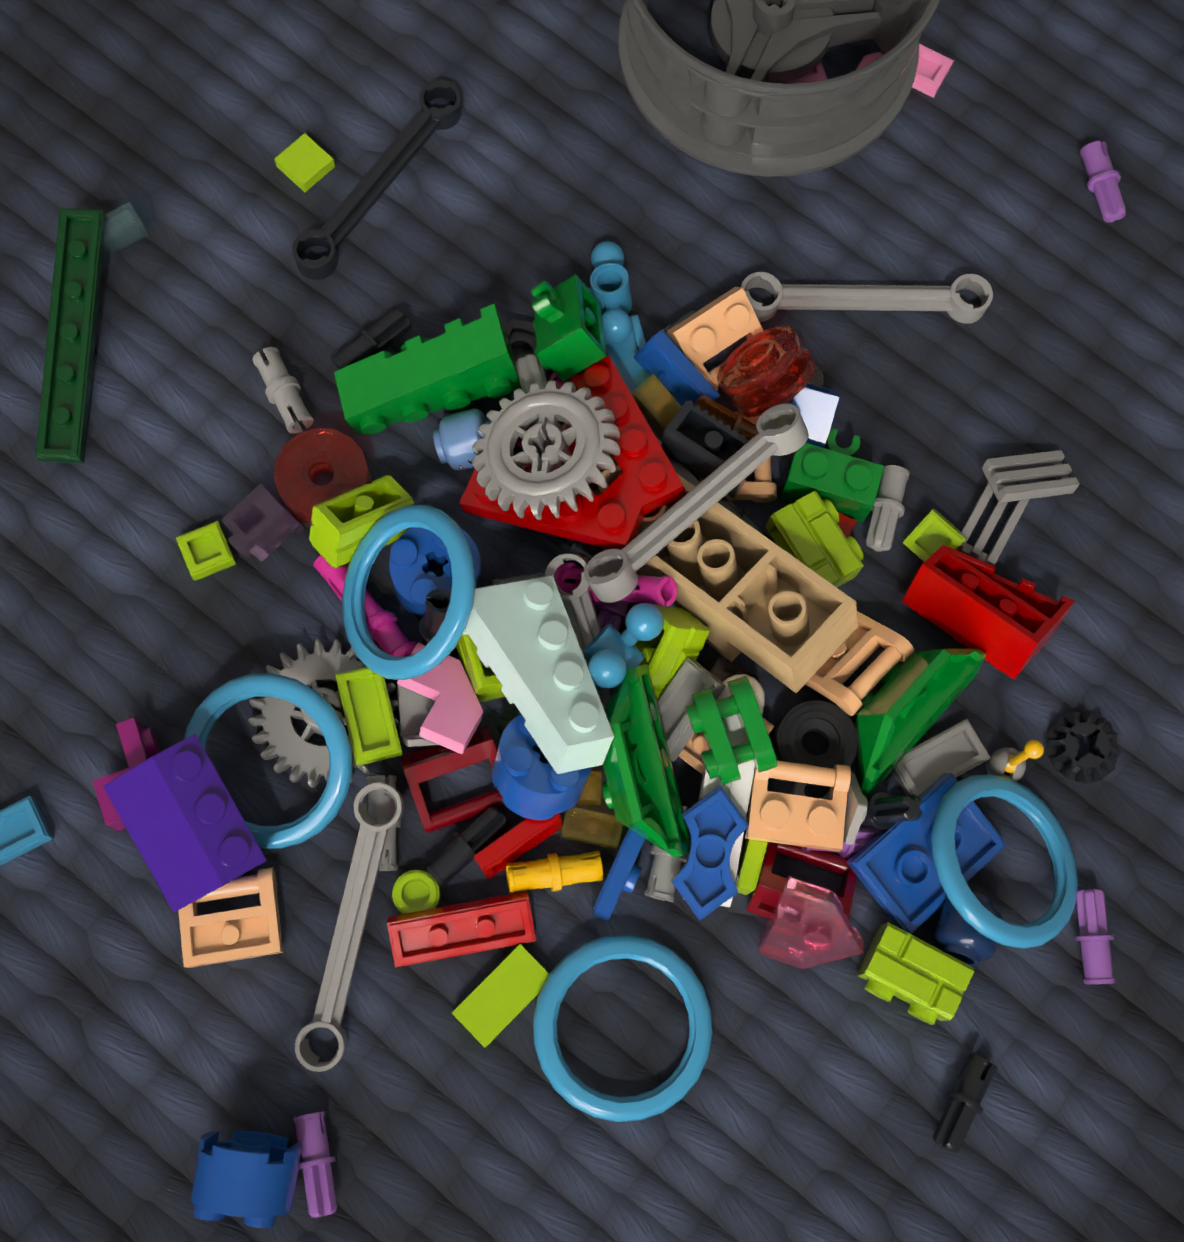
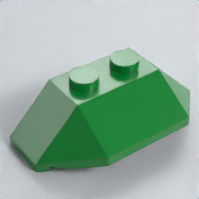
(907, 707)
(640, 768)

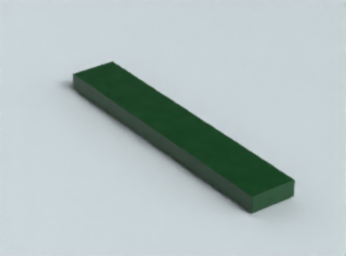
(71, 336)

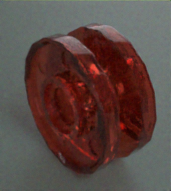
(766, 370)
(312, 454)

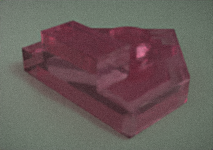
(809, 928)

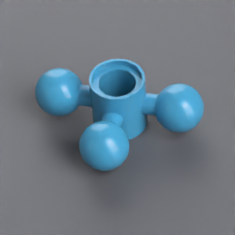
(612, 289)
(614, 652)

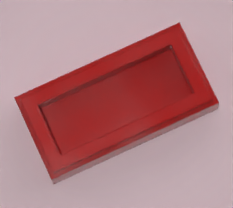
(516, 844)

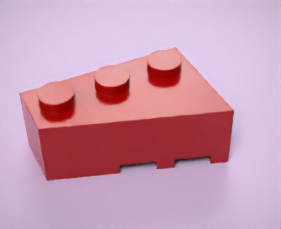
(985, 609)

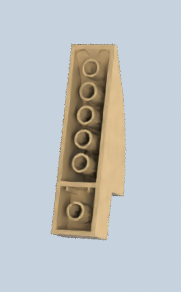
(750, 592)

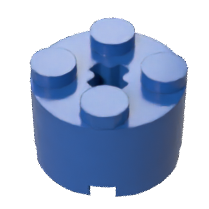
(411, 564)
(528, 779)
(245, 1177)

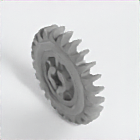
(554, 472)
(279, 714)

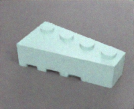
(538, 660)

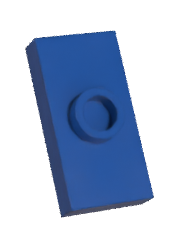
(673, 370)
(621, 876)

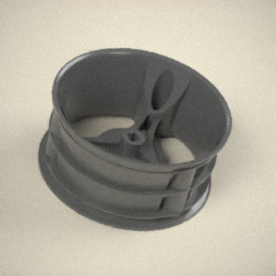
(763, 124)

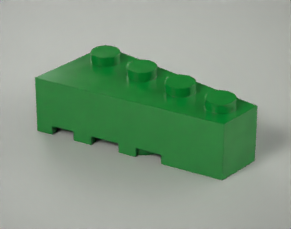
(429, 375)

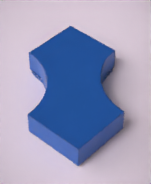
(706, 875)

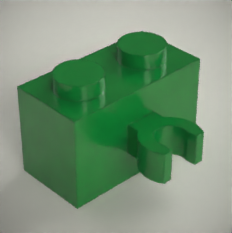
(567, 327)
(835, 476)

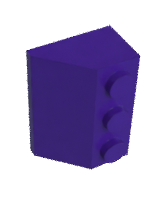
(184, 823)

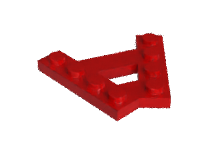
(617, 514)

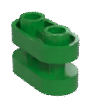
(707, 716)

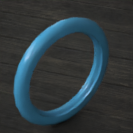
(460, 602)
(328, 722)
(955, 885)
(546, 1038)

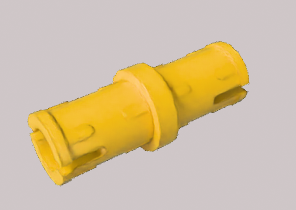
(554, 872)

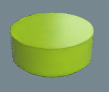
(415, 892)

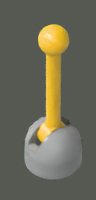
(1013, 761)

